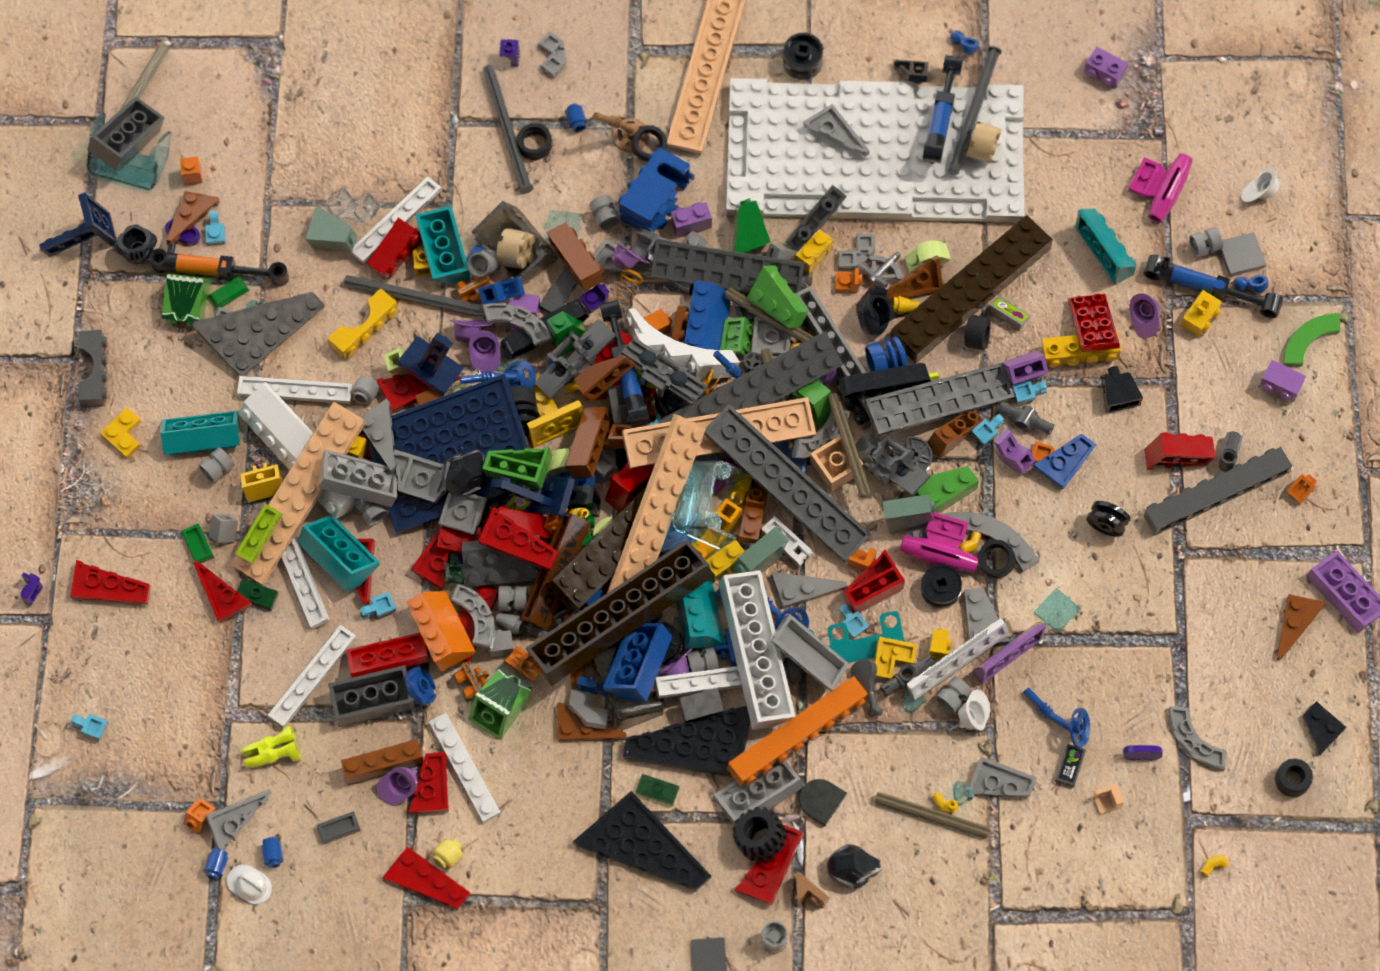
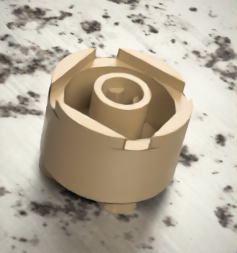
(983, 142)
(515, 248)

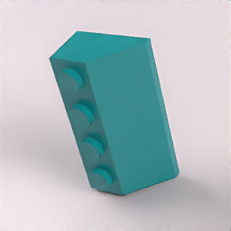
(443, 245)
(1104, 245)
(200, 432)
(338, 552)
(701, 618)

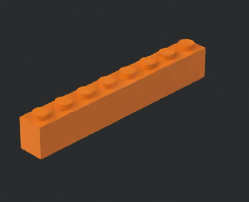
(797, 731)

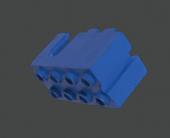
(653, 191)

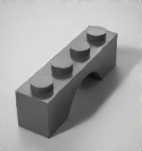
(92, 389)

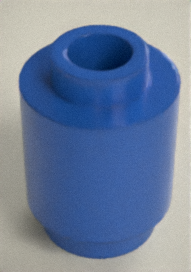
(576, 117)
(272, 852)
(216, 863)

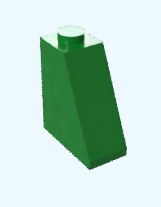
(749, 227)
(561, 325)

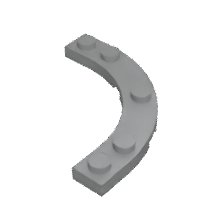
(992, 528)

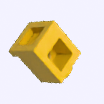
(420, 262)
(940, 644)

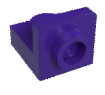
(511, 50)
(595, 297)
(32, 590)

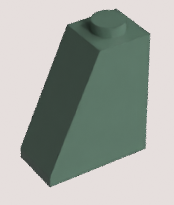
(330, 232)
(908, 512)
(762, 553)

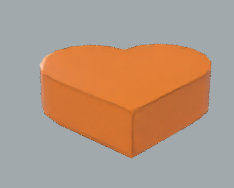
(1041, 451)

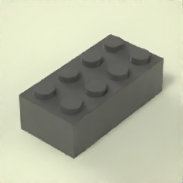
(125, 133)
(490, 566)
(370, 696)

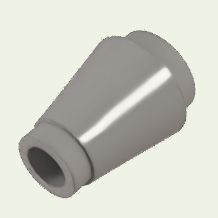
(510, 622)

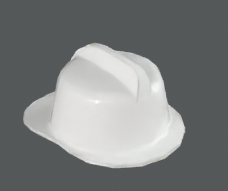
(1263, 186)
(975, 711)
(249, 884)

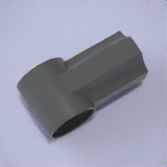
(1230, 450)

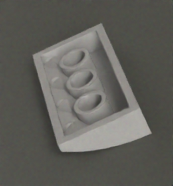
(358, 478)
(764, 792)

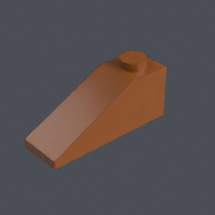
(602, 376)

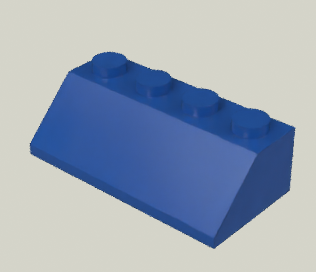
(707, 316)
(638, 662)

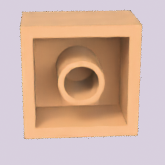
(832, 464)

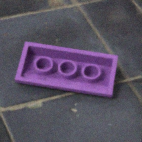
(1346, 591)
(1010, 652)

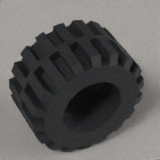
(766, 846)

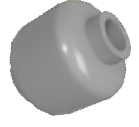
(365, 390)

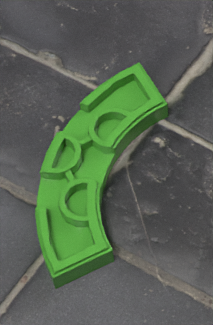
(1307, 334)

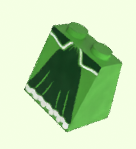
(185, 298)
(500, 702)

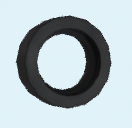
(534, 128)
(651, 129)
(996, 544)

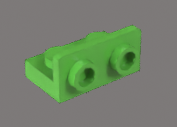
(737, 336)

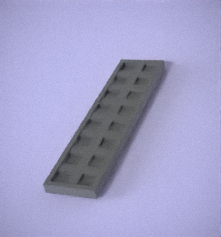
(719, 266)
(939, 399)

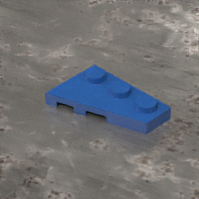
(1065, 462)

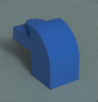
(501, 290)

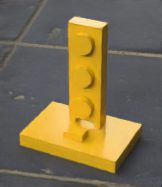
(552, 421)

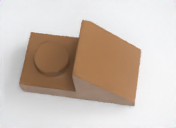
(807, 888)

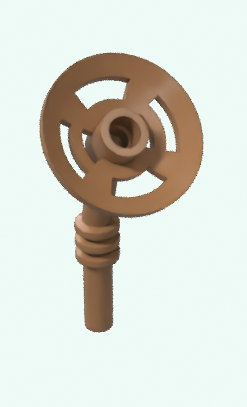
(628, 130)

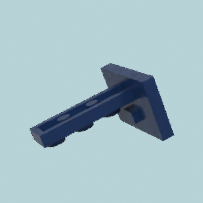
(97, 223)
(430, 363)
(550, 500)

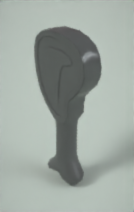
(865, 673)

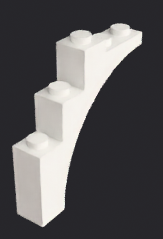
(694, 358)

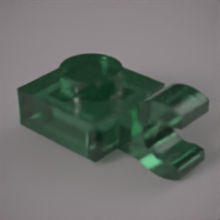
(453, 571)

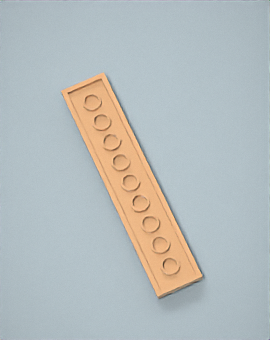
(705, 75)
(775, 421)
(300, 488)
(659, 498)

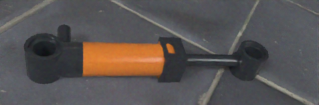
(220, 267)

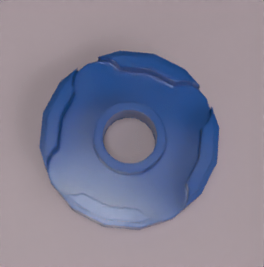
(420, 686)

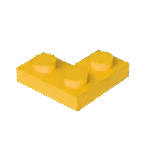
(118, 433)
(890, 651)

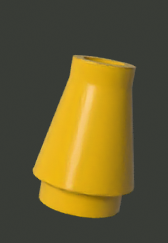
(903, 305)

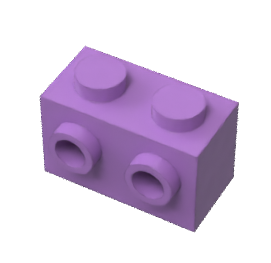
(1106, 67)
(691, 218)
(1025, 367)
(1282, 381)

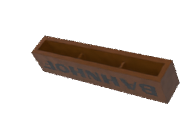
(542, 601)

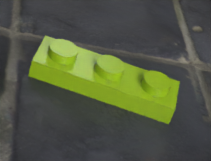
(259, 533)

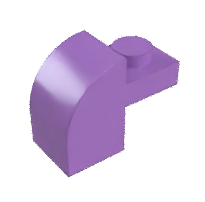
(527, 301)
(1013, 454)

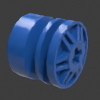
(890, 357)

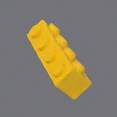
(1067, 350)

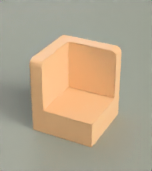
(1108, 799)

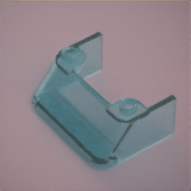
(139, 170)
(693, 504)

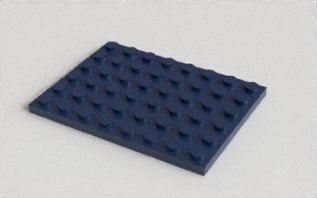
(460, 422)

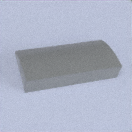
(809, 652)

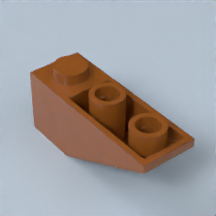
(953, 433)

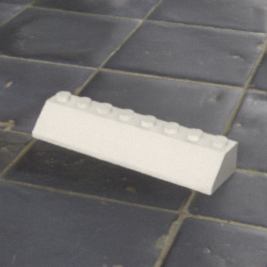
(287, 438)
(756, 657)

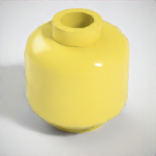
(447, 853)

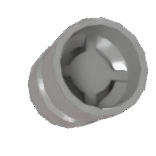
(606, 215)
(1204, 242)
(483, 263)
(217, 464)
(372, 512)
(512, 598)
(702, 661)
(956, 692)
(774, 937)

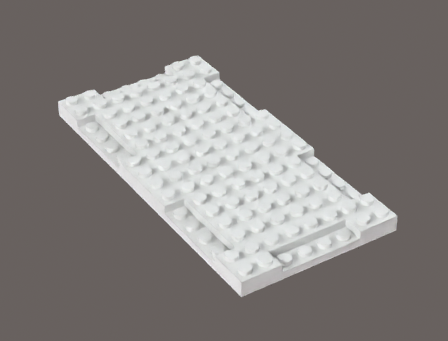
(793, 167)

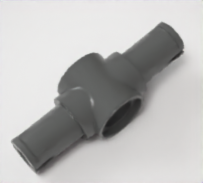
(1026, 418)
(899, 681)

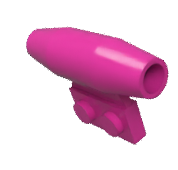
(1163, 185)
(941, 544)

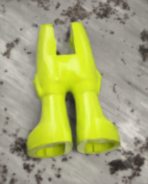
(265, 749)

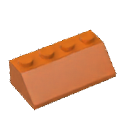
(441, 628)

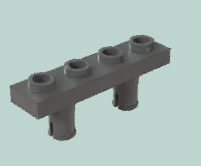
(816, 218)

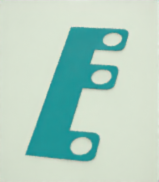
(863, 647)

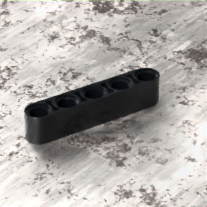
(520, 342)
(883, 381)

